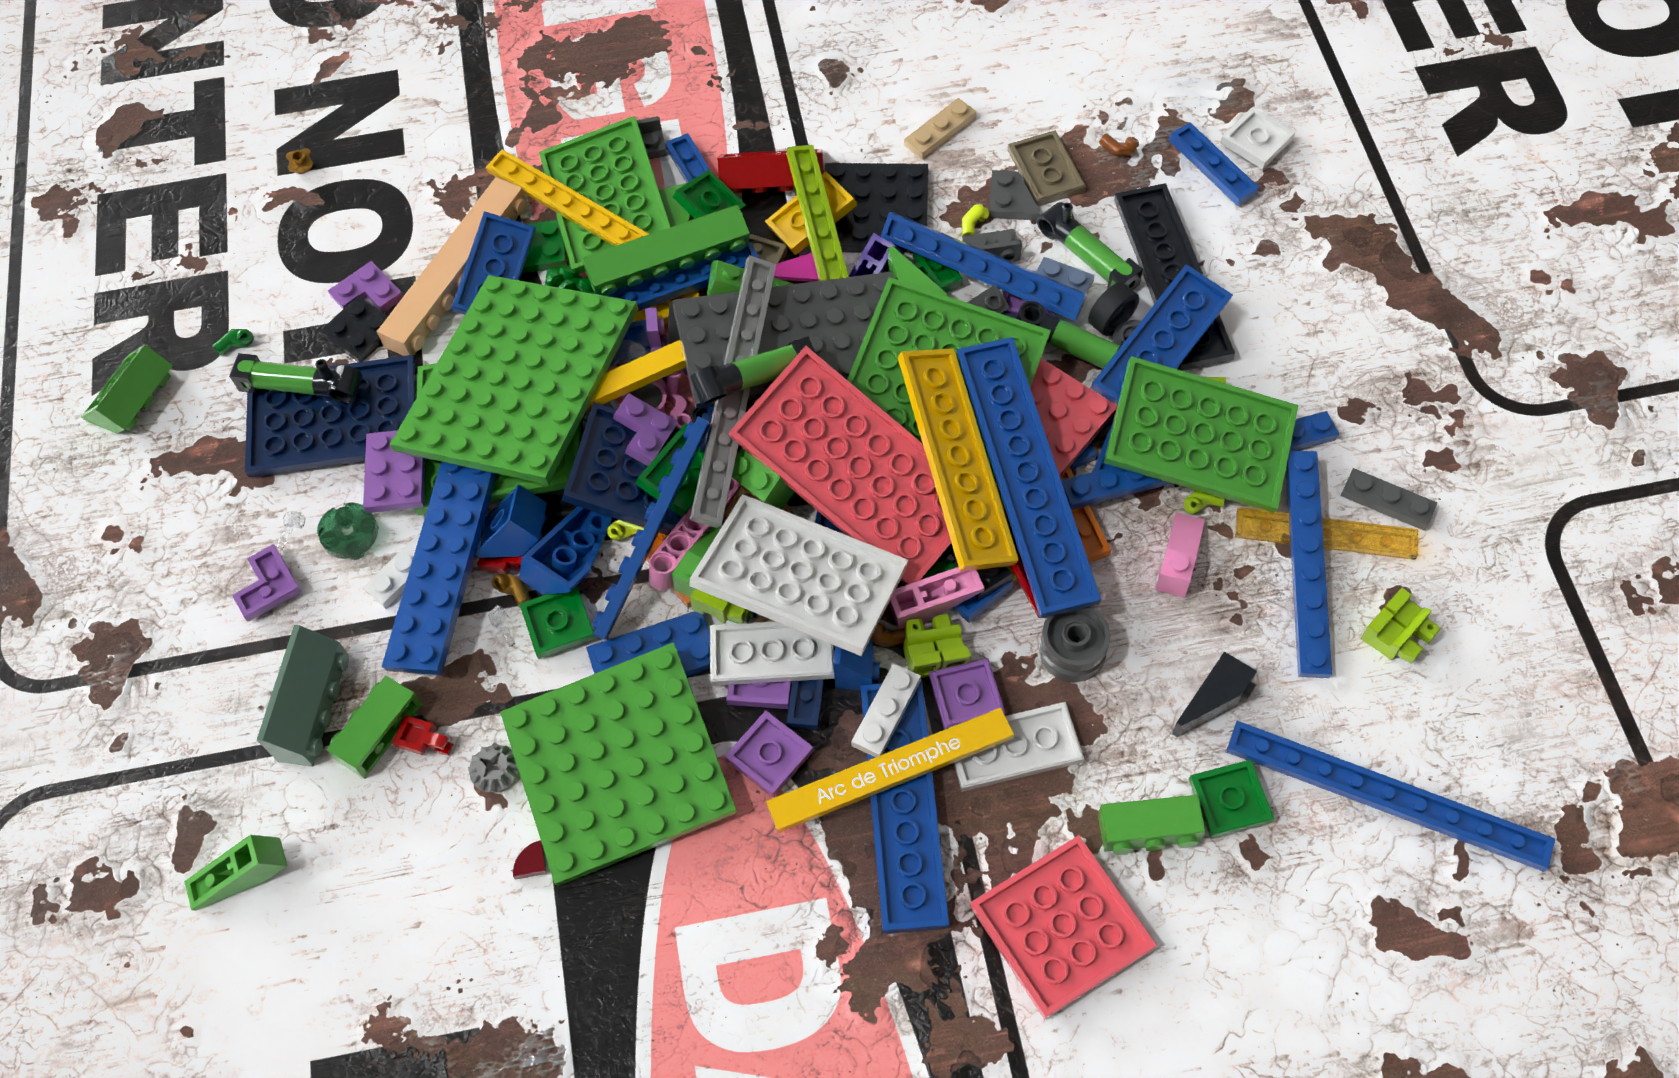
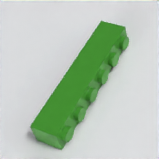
(666, 251)

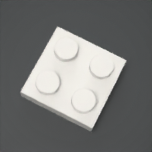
(1257, 137)

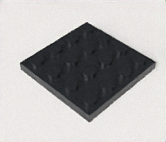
(877, 191)

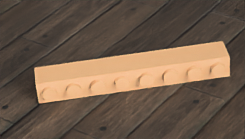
(437, 285)

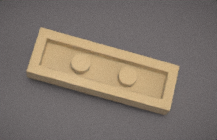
(940, 128)

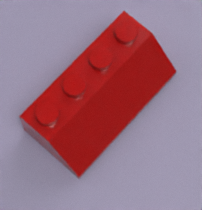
(758, 170)

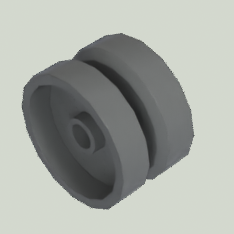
(1074, 644)

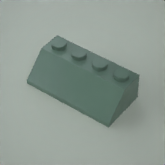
(303, 697)

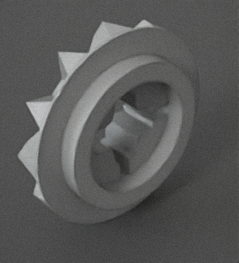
(495, 780)

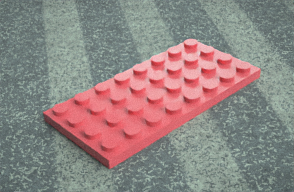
(848, 461)

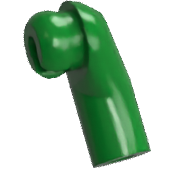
(233, 338)

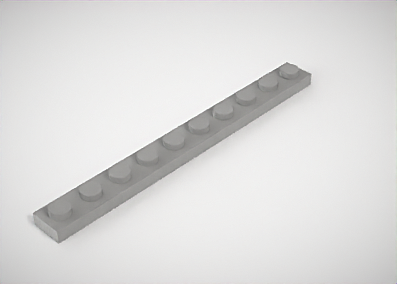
(743, 343)

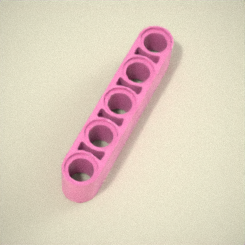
(680, 538)

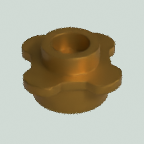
(299, 161)

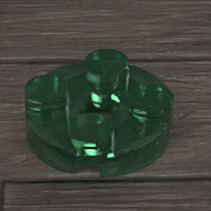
(352, 545)

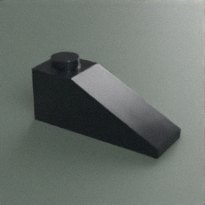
(1218, 694)

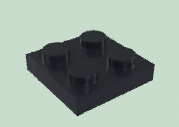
(355, 329)

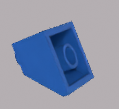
(512, 525)

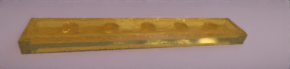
(1337, 534)

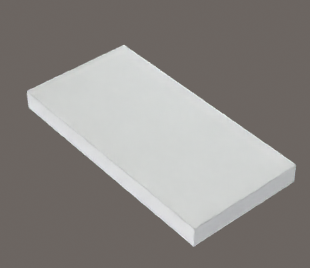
(766, 654)
(1041, 743)

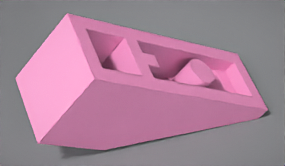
(1180, 555)
(934, 595)

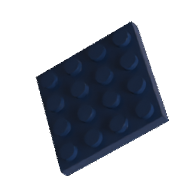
(606, 477)

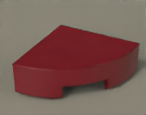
(530, 862)

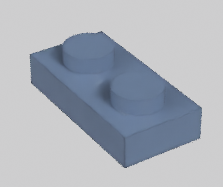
(1066, 274)

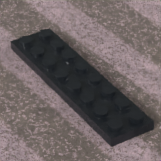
(1162, 252)

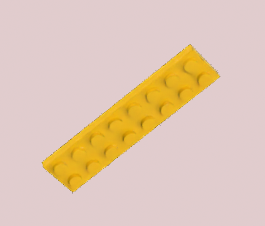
(957, 460)

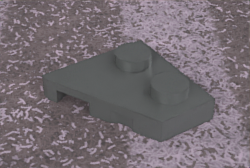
(1011, 197)

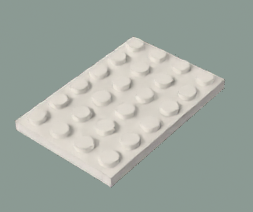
(800, 574)

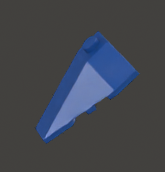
(565, 552)
(855, 670)

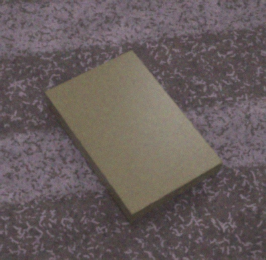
(1046, 168)

